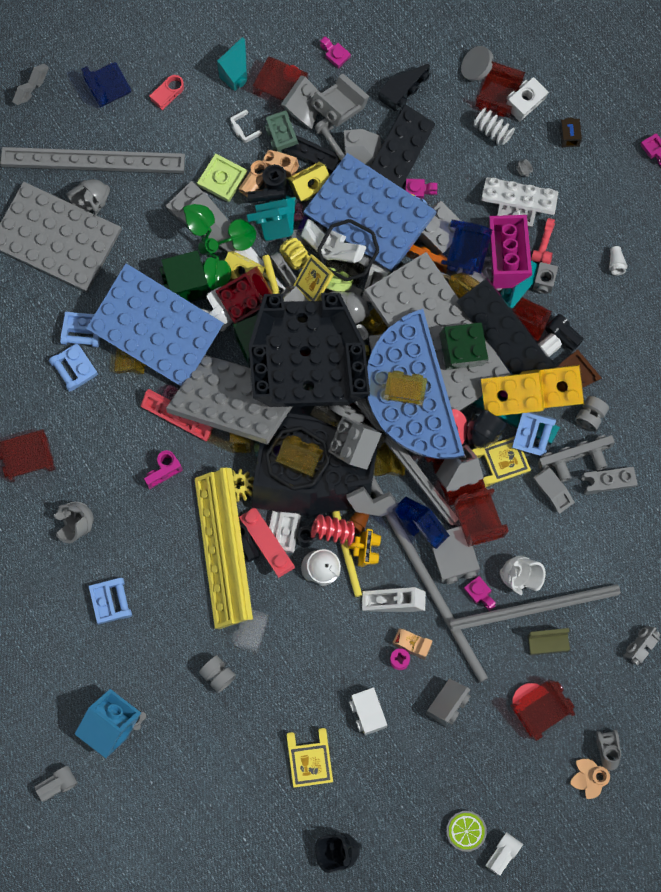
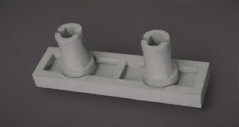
(583, 449)

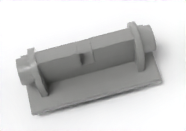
(647, 638)

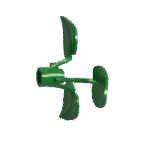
(241, 233)

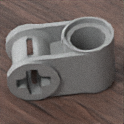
(609, 745)

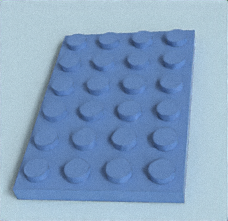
(375, 202)
(155, 325)

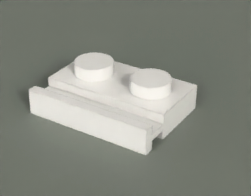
(285, 529)

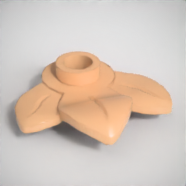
(587, 779)

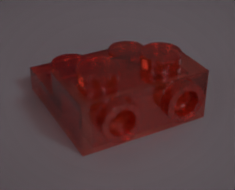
(532, 316)

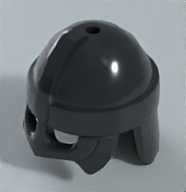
(484, 429)
(337, 852)

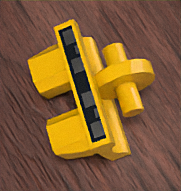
(362, 548)

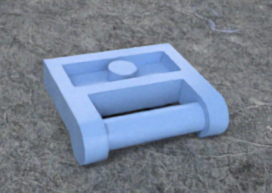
(78, 323)
(79, 364)
(527, 432)
(103, 601)

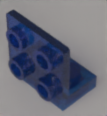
(106, 83)

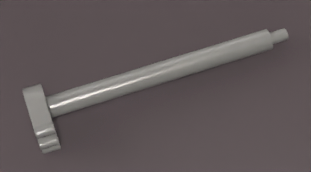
(323, 128)

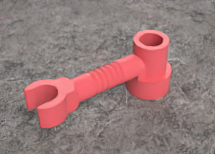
(542, 255)

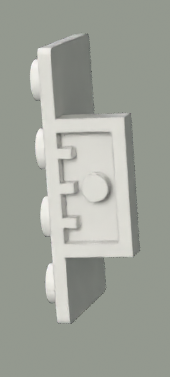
(519, 198)

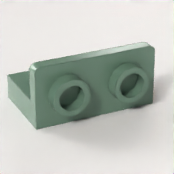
(281, 130)

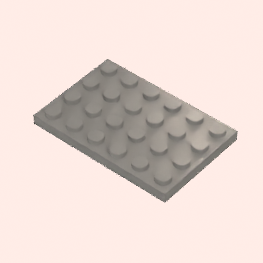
(56, 237)
(222, 398)

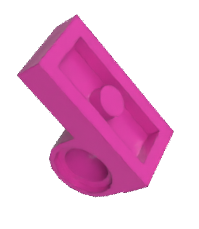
(165, 472)

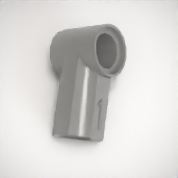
(60, 782)

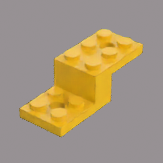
(532, 390)

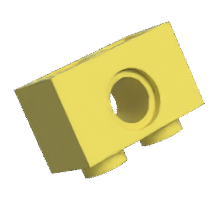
(300, 181)
(237, 260)

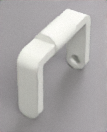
(238, 131)

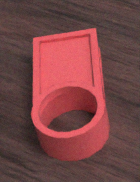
(164, 95)

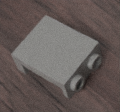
(340, 101)
(455, 558)

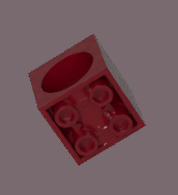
(244, 294)

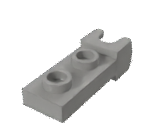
(609, 480)

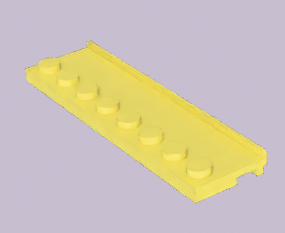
(223, 548)

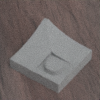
(299, 102)

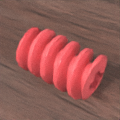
(334, 528)

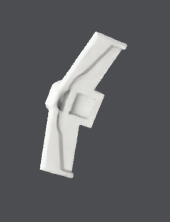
(334, 247)

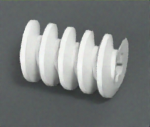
(492, 127)

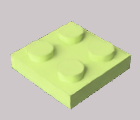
(222, 177)

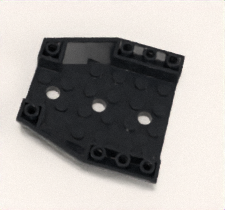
(335, 347)
(331, 488)

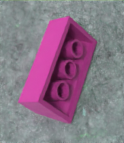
(509, 250)

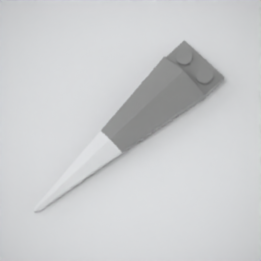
(194, 195)

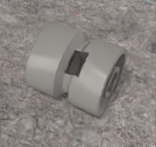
(590, 416)
(217, 674)

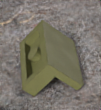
(548, 641)

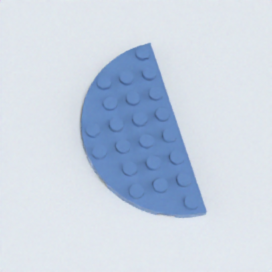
(420, 429)

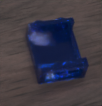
(468, 247)
(421, 518)

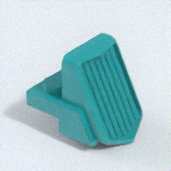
(275, 218)

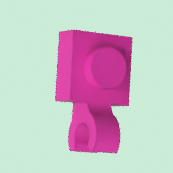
(335, 53)
(652, 147)
(419, 188)
(479, 592)

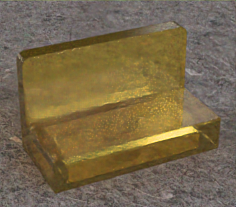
(388, 463)

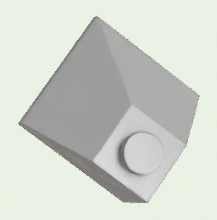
(362, 145)

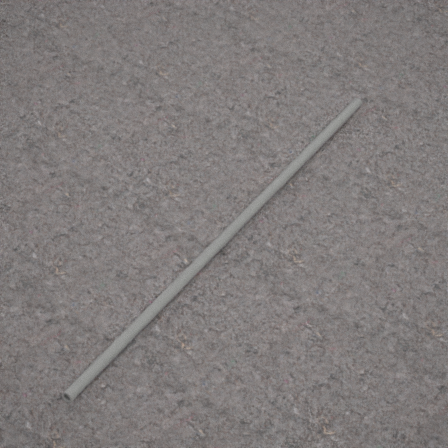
(431, 588)

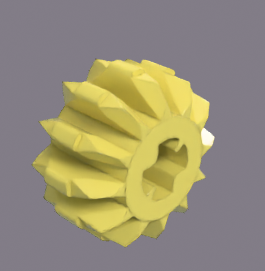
(294, 253)
(246, 486)

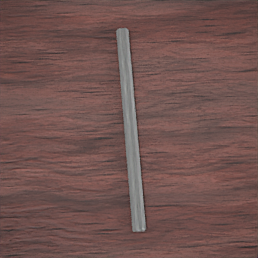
(411, 467)
(534, 607)

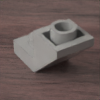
(554, 489)

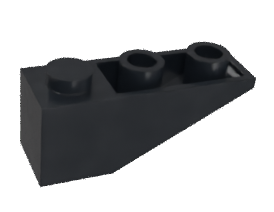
(400, 87)

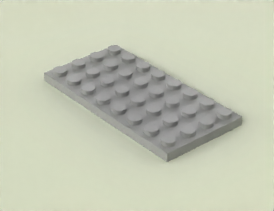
(423, 287)

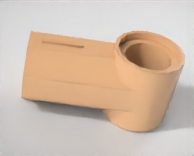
(253, 180)

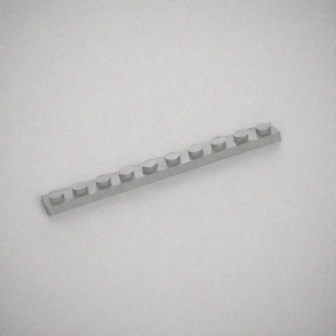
(93, 160)

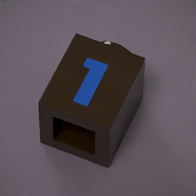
(570, 132)

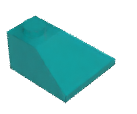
(233, 65)

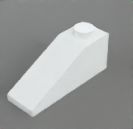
(394, 600)

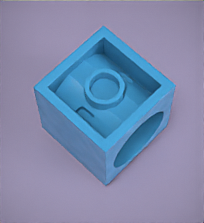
(107, 723)

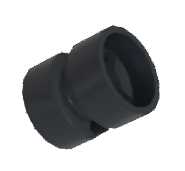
(275, 177)

